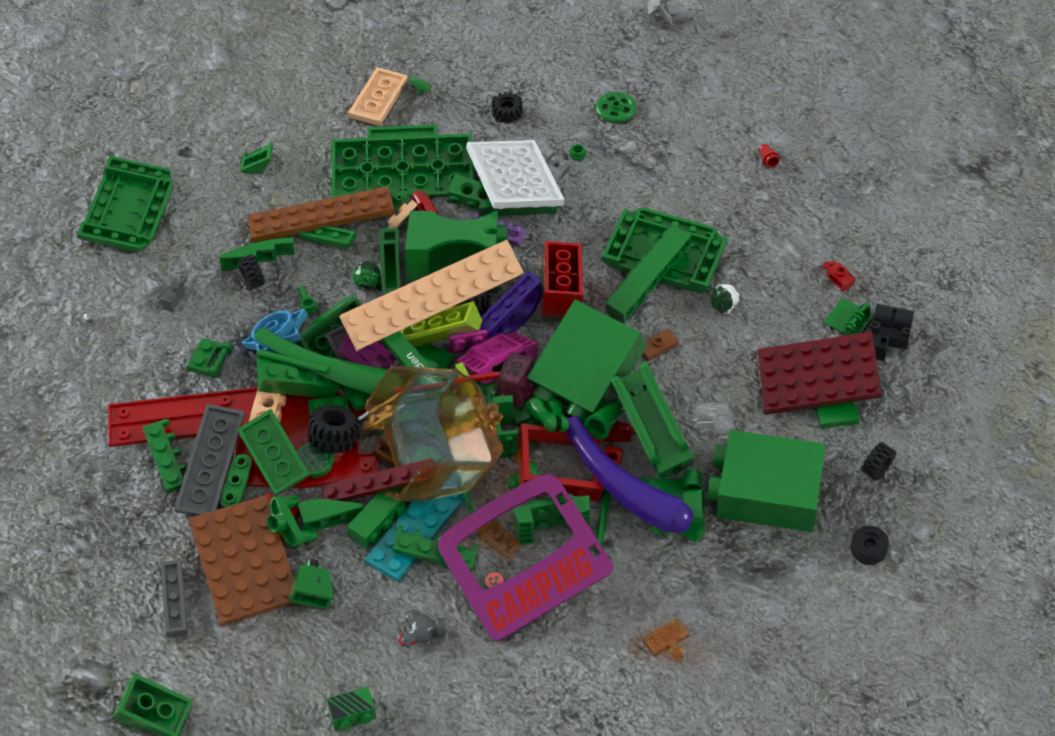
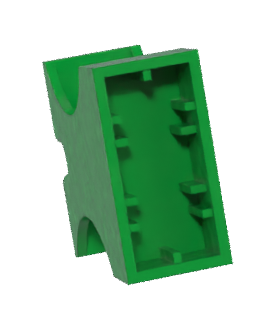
(440, 242)

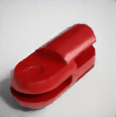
(423, 201)

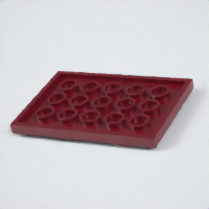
(819, 373)

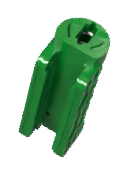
(653, 422)

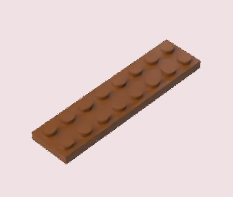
(320, 213)

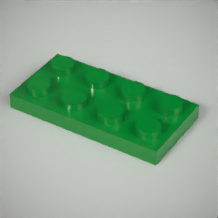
(273, 452)

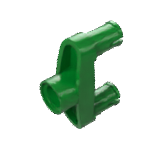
(284, 522)

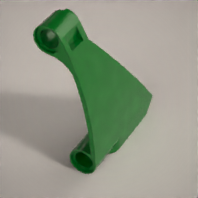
(691, 492)

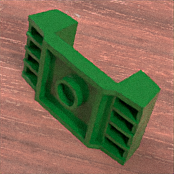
(544, 514)

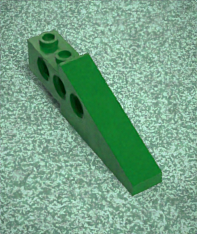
(462, 185)

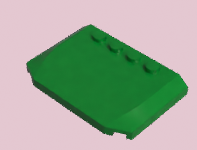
(127, 205)
(642, 228)

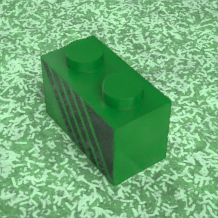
(351, 709)

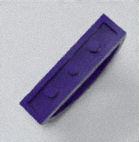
(513, 307)

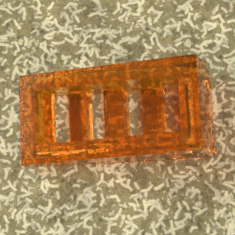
(503, 534)

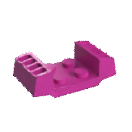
(496, 350)

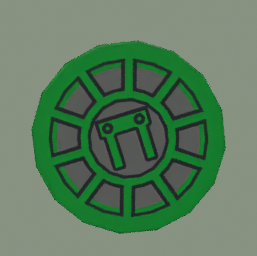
(316, 461)

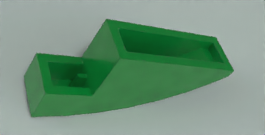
(390, 259)

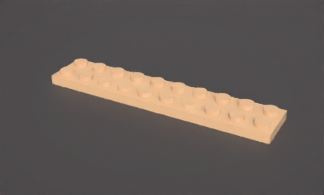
(431, 295)

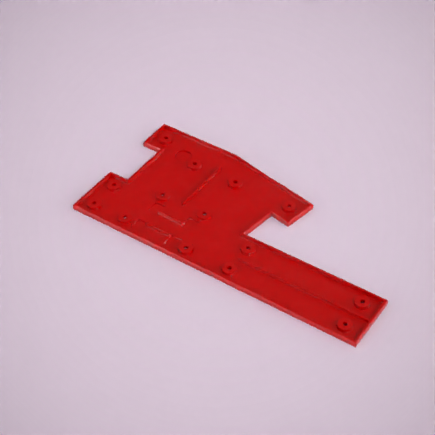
(187, 412)

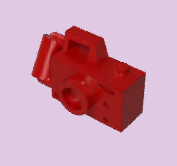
(839, 275)
(620, 433)

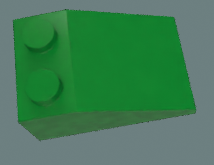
(152, 707)

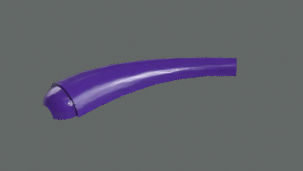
(639, 497)

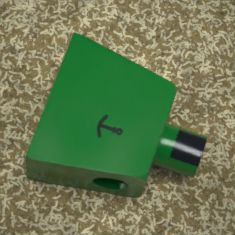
(312, 586)

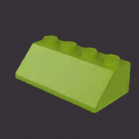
(450, 322)

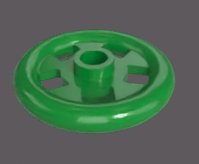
(616, 107)

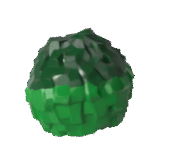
(366, 274)

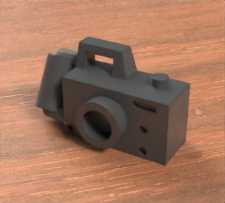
(173, 294)

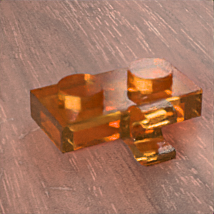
(667, 638)

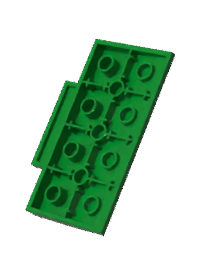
(401, 159)

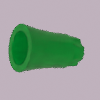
(604, 419)

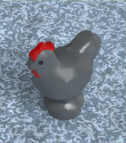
(421, 628)

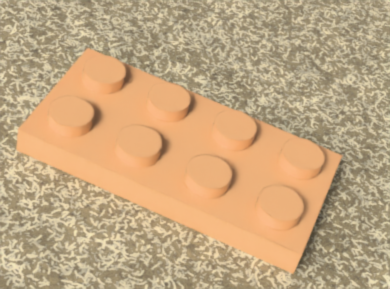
(378, 96)

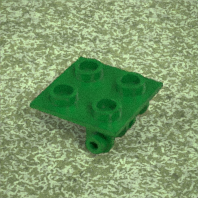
(849, 317)

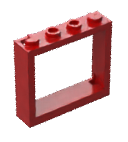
(540, 434)

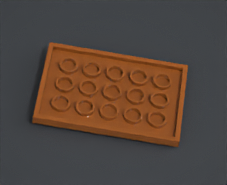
(242, 560)

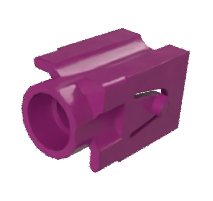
(373, 355)

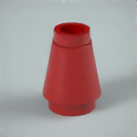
(769, 156)

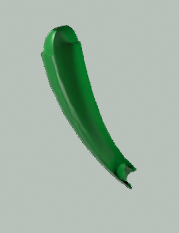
(350, 374)

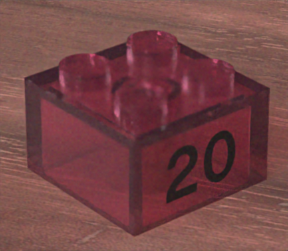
(514, 380)

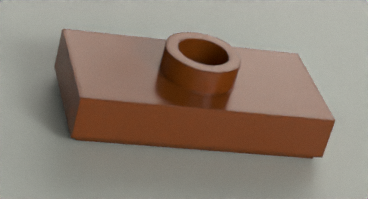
(659, 344)

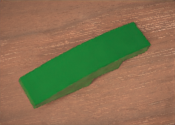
(263, 252)

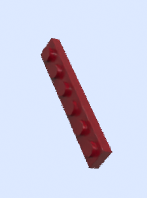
(371, 483)

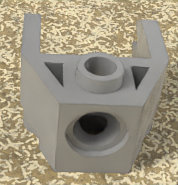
(662, 15)

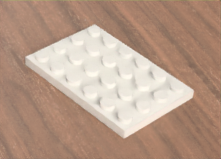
(514, 174)

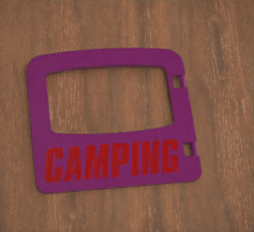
(542, 586)

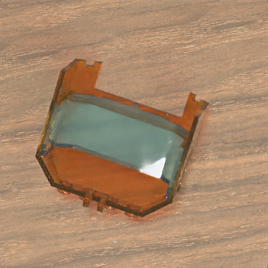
(439, 418)

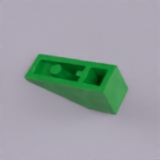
(327, 513)

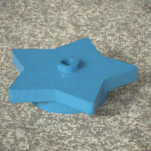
(280, 323)

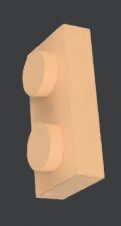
(396, 221)

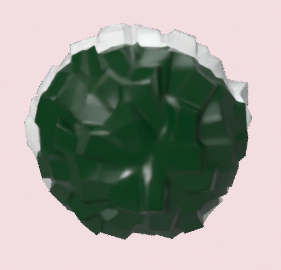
(724, 298)

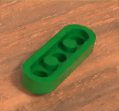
(239, 472)

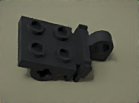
(890, 328)

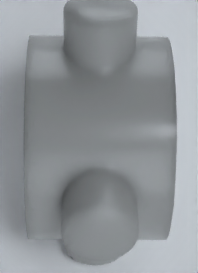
(89, 319)

